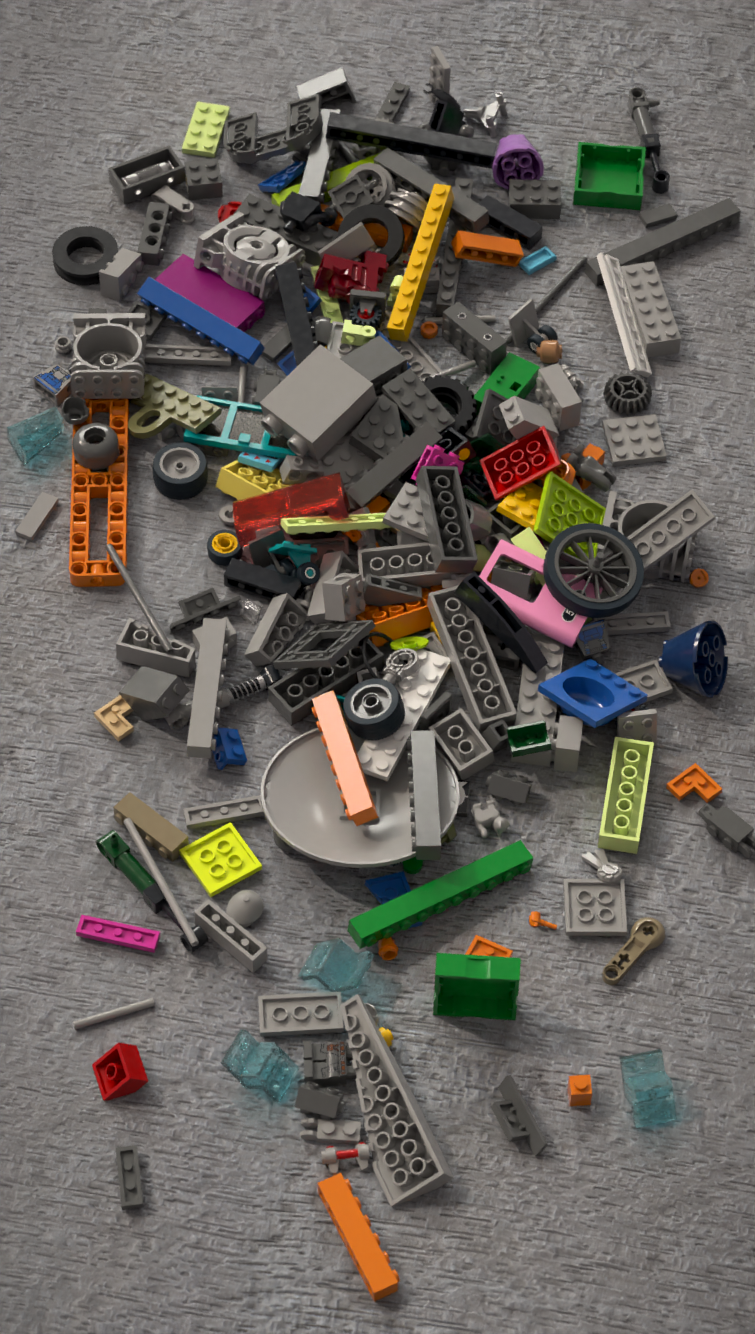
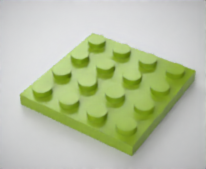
(565, 507)

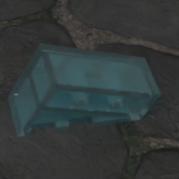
(35, 434)

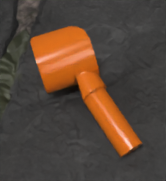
(535, 921)

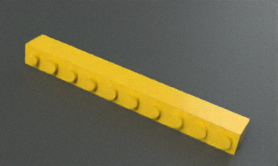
(420, 263)

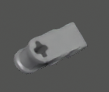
(181, 207)

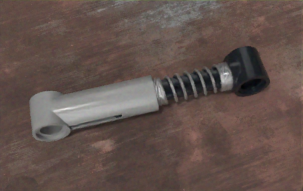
(268, 676)

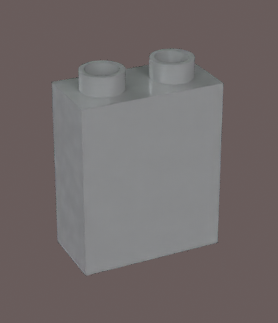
(317, 404)

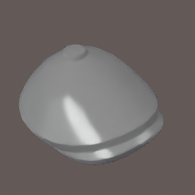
(245, 907)

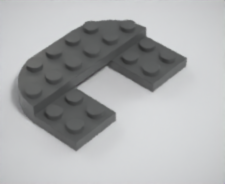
(302, 127)

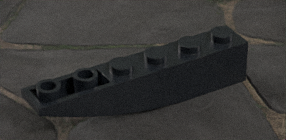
(500, 620)

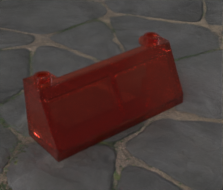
(290, 502)

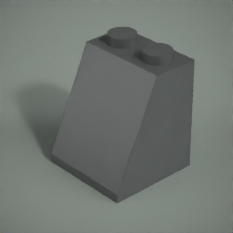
(153, 693)

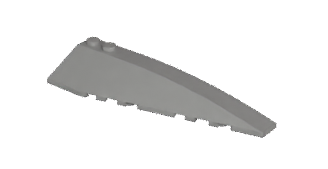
(400, 1139)

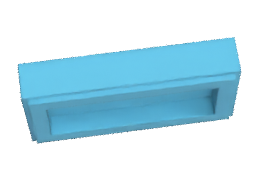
(537, 260)

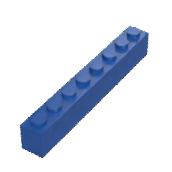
(201, 321)

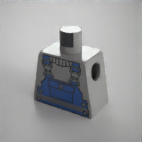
(54, 384)

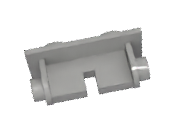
(224, 393)

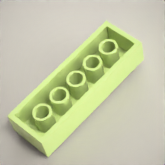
(625, 795)

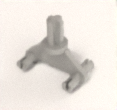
(488, 114)

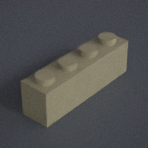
(151, 826)

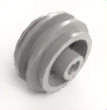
(377, 172)
(407, 207)

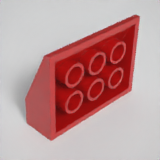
(521, 462)

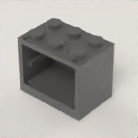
(377, 362)

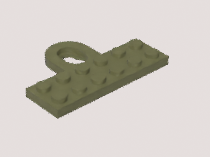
(172, 406)

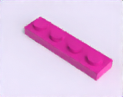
(118, 933)

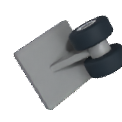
(525, 324)

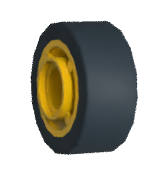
(224, 546)

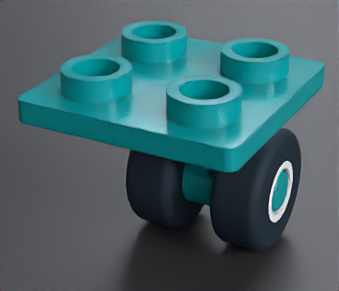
(304, 570)

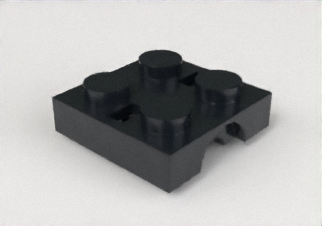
(477, 483)

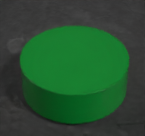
(412, 865)

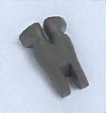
(590, 469)

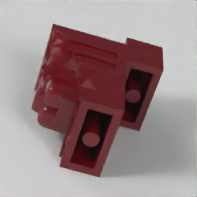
(341, 274)

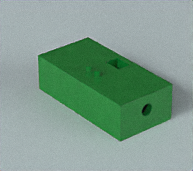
(511, 378)

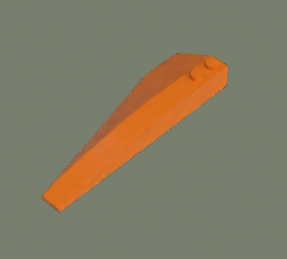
(400, 619)

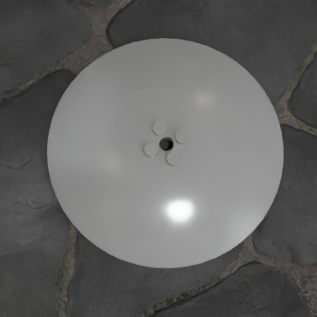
(310, 817)

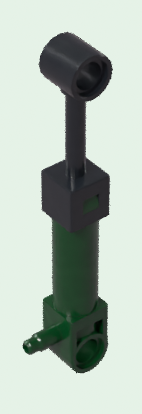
(119, 855)

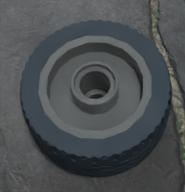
(374, 709)

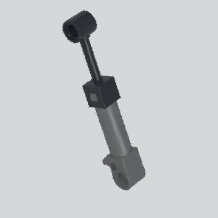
(639, 111)

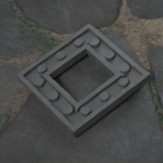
(349, 636)

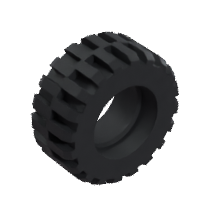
(455, 395)

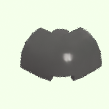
(322, 329)

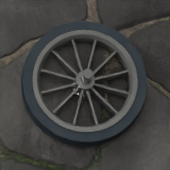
(593, 570)

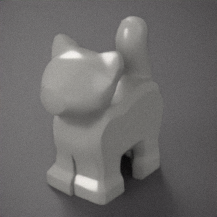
(487, 818)

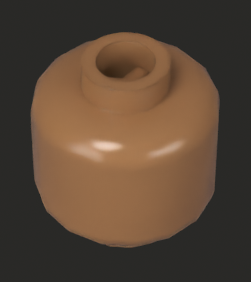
(549, 351)

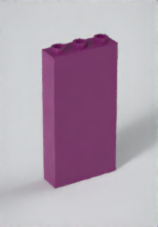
(212, 293)

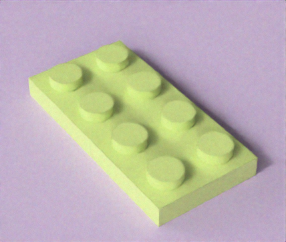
(205, 129)

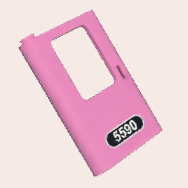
(546, 613)

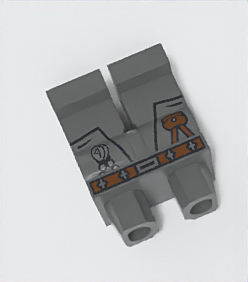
(327, 1063)

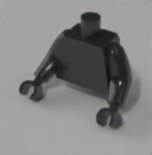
(446, 113)

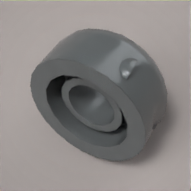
(95, 455)

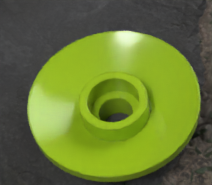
(410, 643)

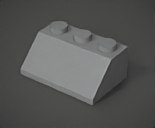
(351, 244)

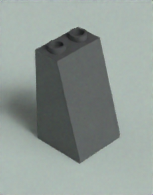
(514, 579)

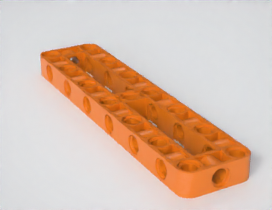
(100, 485)

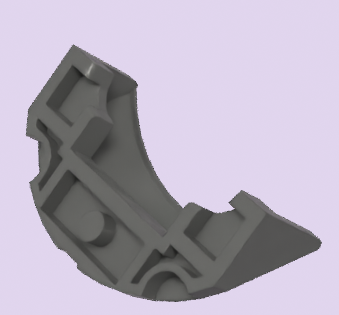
(479, 521)

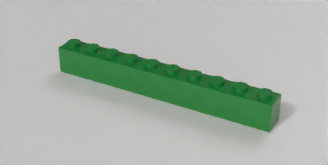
(440, 894)

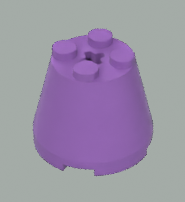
(516, 160)

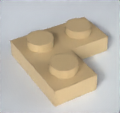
(113, 719)

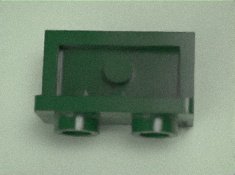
(528, 738)

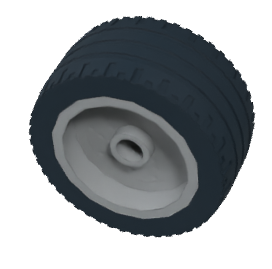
(180, 471)

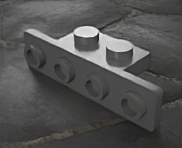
(200, 605)
(517, 1118)

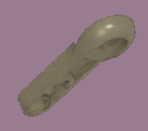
(635, 947)

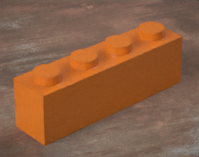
(487, 248)

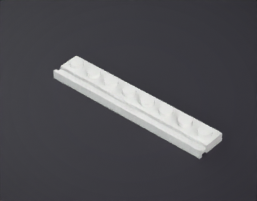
(624, 315)

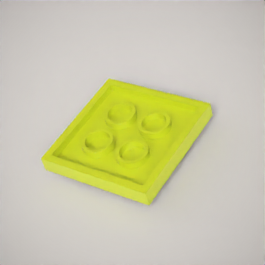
(220, 859)

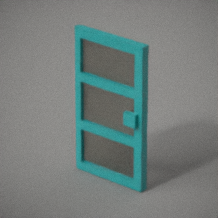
(239, 430)

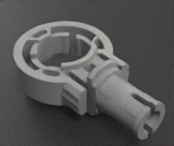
(395, 673)

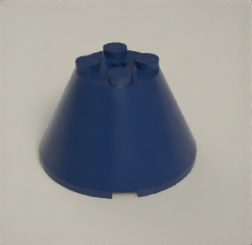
(697, 659)

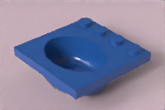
(592, 693)

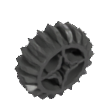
(623, 394)

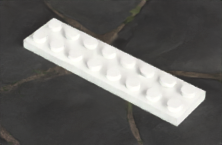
(417, 691)

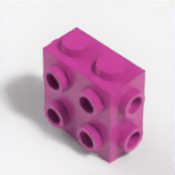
(436, 457)

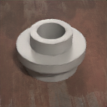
(63, 344)

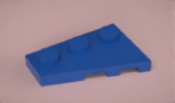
(283, 177)
(389, 887)

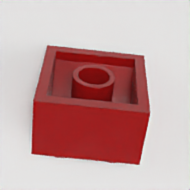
(120, 1071)

